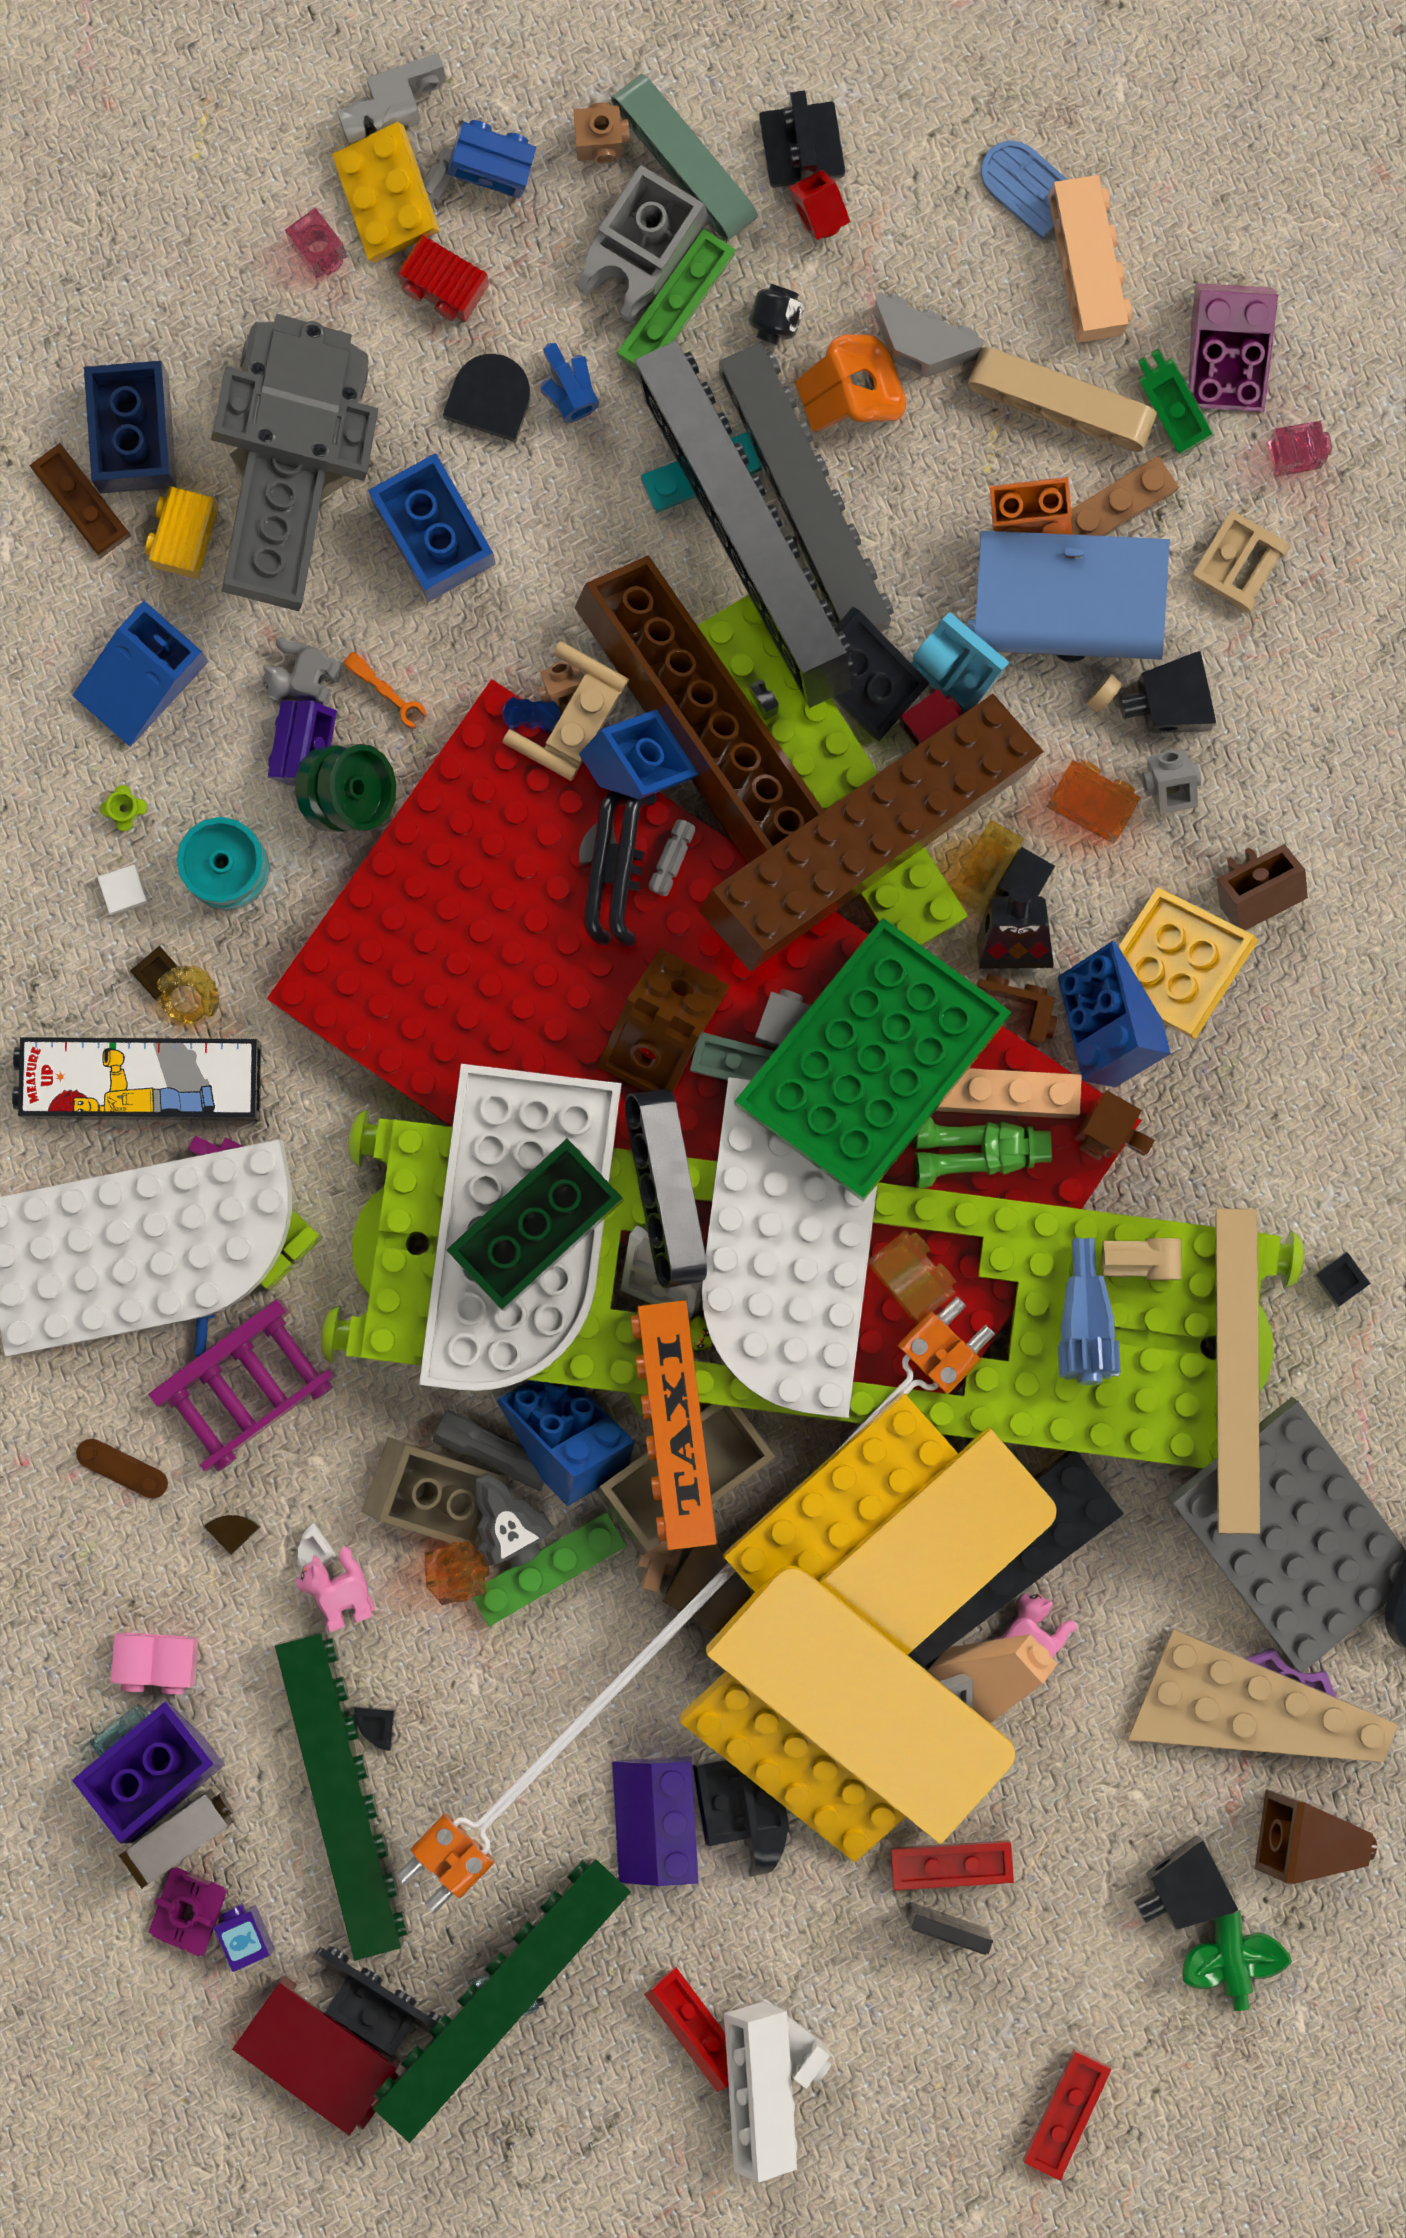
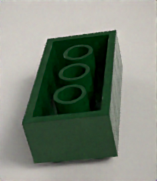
(535, 1225)

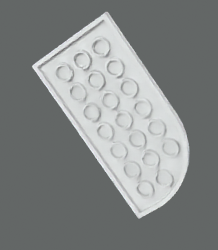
(499, 1135)
(140, 1246)
(784, 1269)

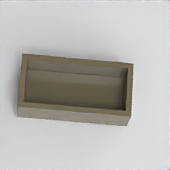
(732, 1456)

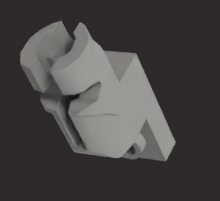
(392, 98)

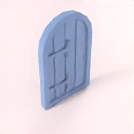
(1021, 183)

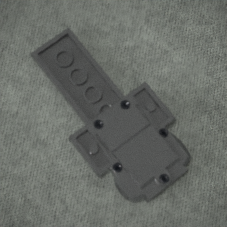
(297, 420)

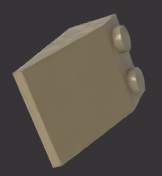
(426, 1493)

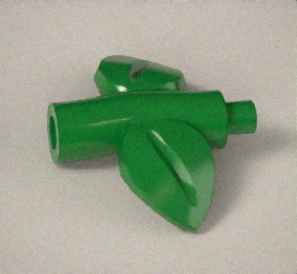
(1234, 1960)

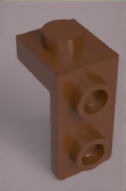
(1042, 1022)

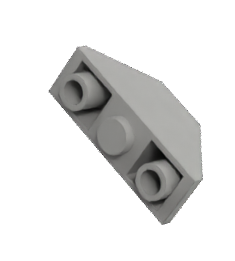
(922, 338)

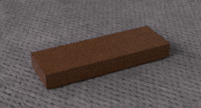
(80, 500)

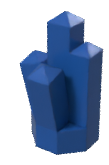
(574, 391)

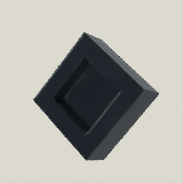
(1341, 1279)

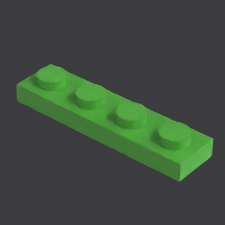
(678, 297)
(550, 1568)

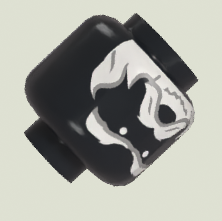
(776, 314)

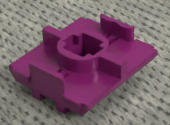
(169, 1918)

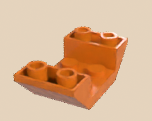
(1032, 507)

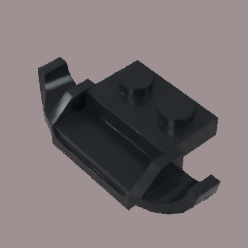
(739, 1809)

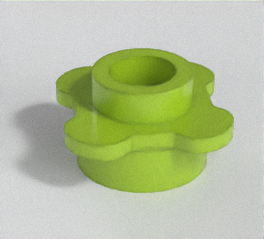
(121, 797)

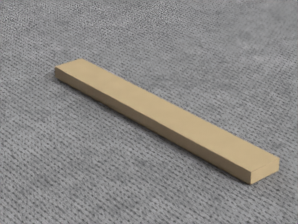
(1237, 1372)

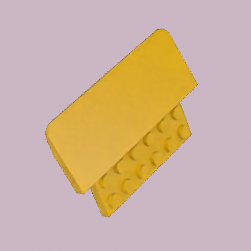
(901, 1523)
(842, 1720)

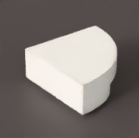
(314, 1543)

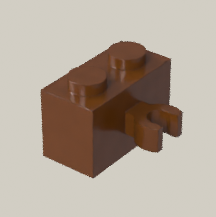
(1261, 886)
(1110, 1126)

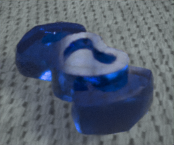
(531, 714)

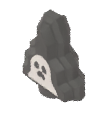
(507, 1524)

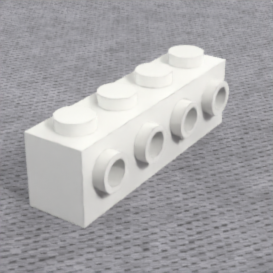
(760, 2091)

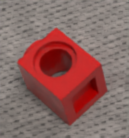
(819, 205)

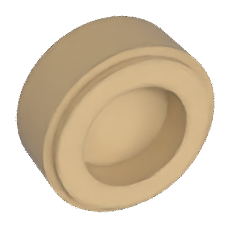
(1104, 693)

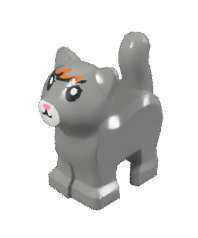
(307, 674)

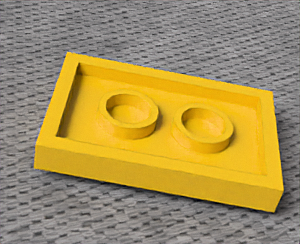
(385, 192)

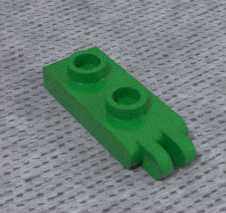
(1174, 403)

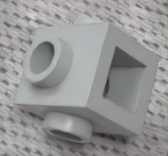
(1172, 781)

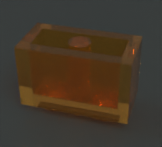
(1094, 800)

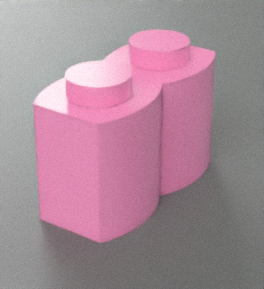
(154, 1661)

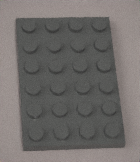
(1321, 1544)

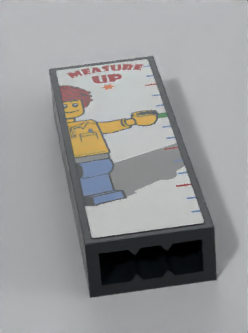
(138, 1078)

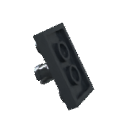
(882, 679)

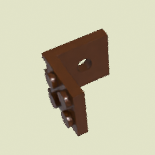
(662, 1023)

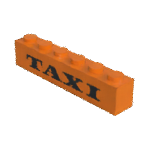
(676, 1425)

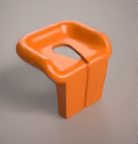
(832, 397)

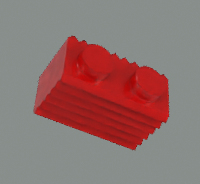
(442, 279)

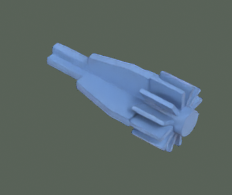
(1087, 1322)

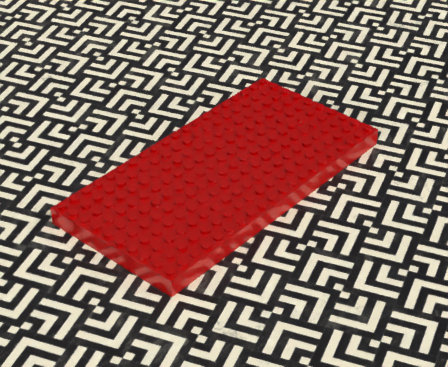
(477, 953)

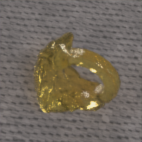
(191, 977)

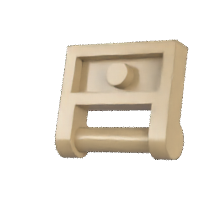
(1228, 554)

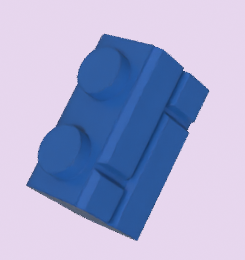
(491, 158)

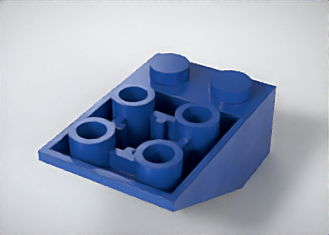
(139, 673)
(1111, 1018)
(566, 1437)

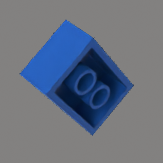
(432, 527)

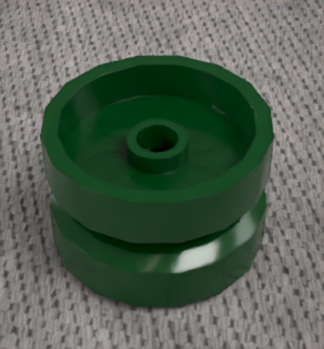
(345, 788)

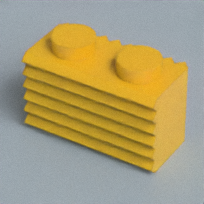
(181, 532)

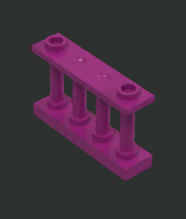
(208, 1371)

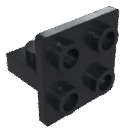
(801, 141)

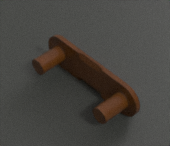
(122, 1468)

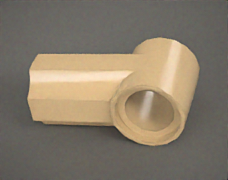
(1152, 1259)

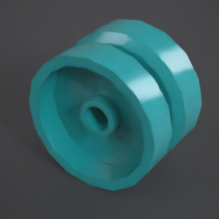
(237, 882)

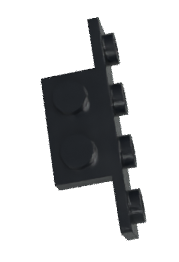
(368, 2007)

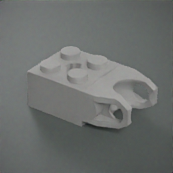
(639, 253)

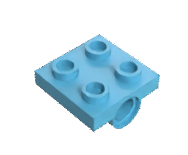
(959, 662)

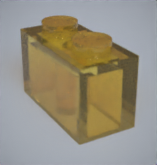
(986, 866)

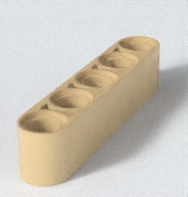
(1062, 399)

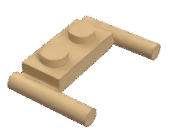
(581, 718)

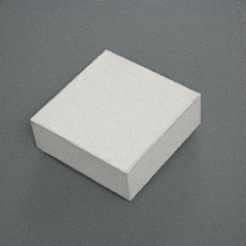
(122, 889)

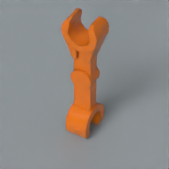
(362, 670)

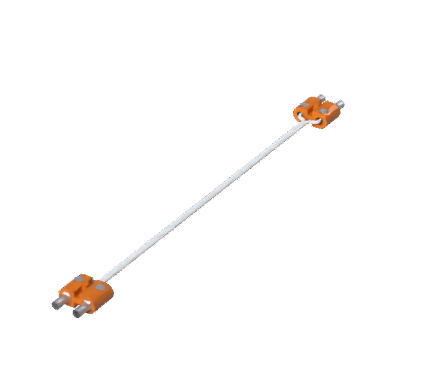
(462, 1860)

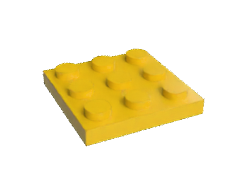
(1184, 959)

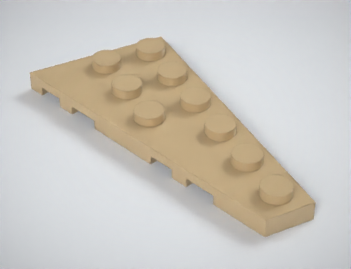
(1232, 1703)

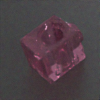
(314, 228)
(1299, 448)

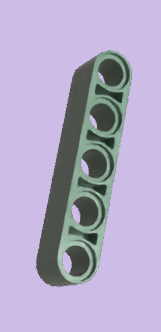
(684, 156)

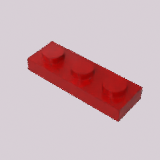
(952, 1865)
(691, 2025)
(1066, 2114)

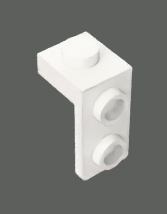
(807, 2054)

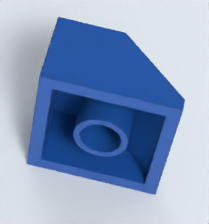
(637, 757)

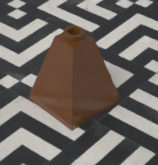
(1308, 1843)

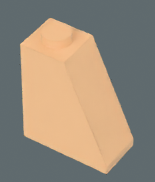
(1000, 1671)

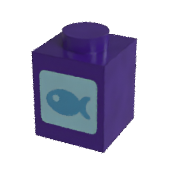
(243, 1936)

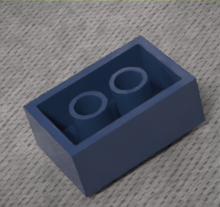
(130, 427)

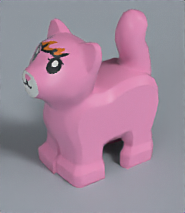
(339, 1593)
(1030, 1612)

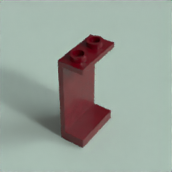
(315, 2058)

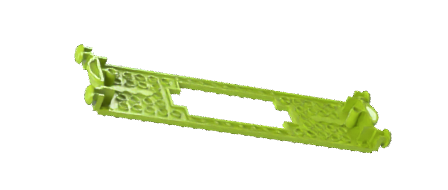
(1152, 1412)

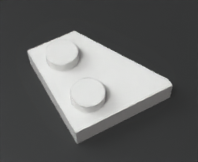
(641, 1281)

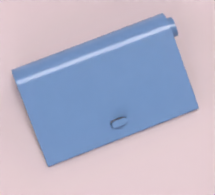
(1072, 606)

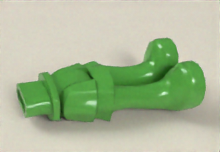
(1002, 1149)

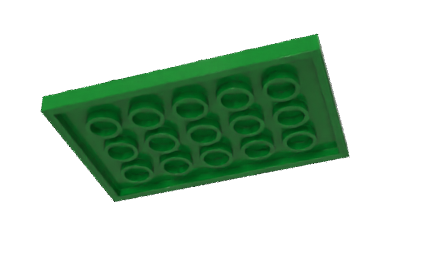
(872, 1059)

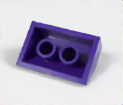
(147, 1773)
(655, 1821)

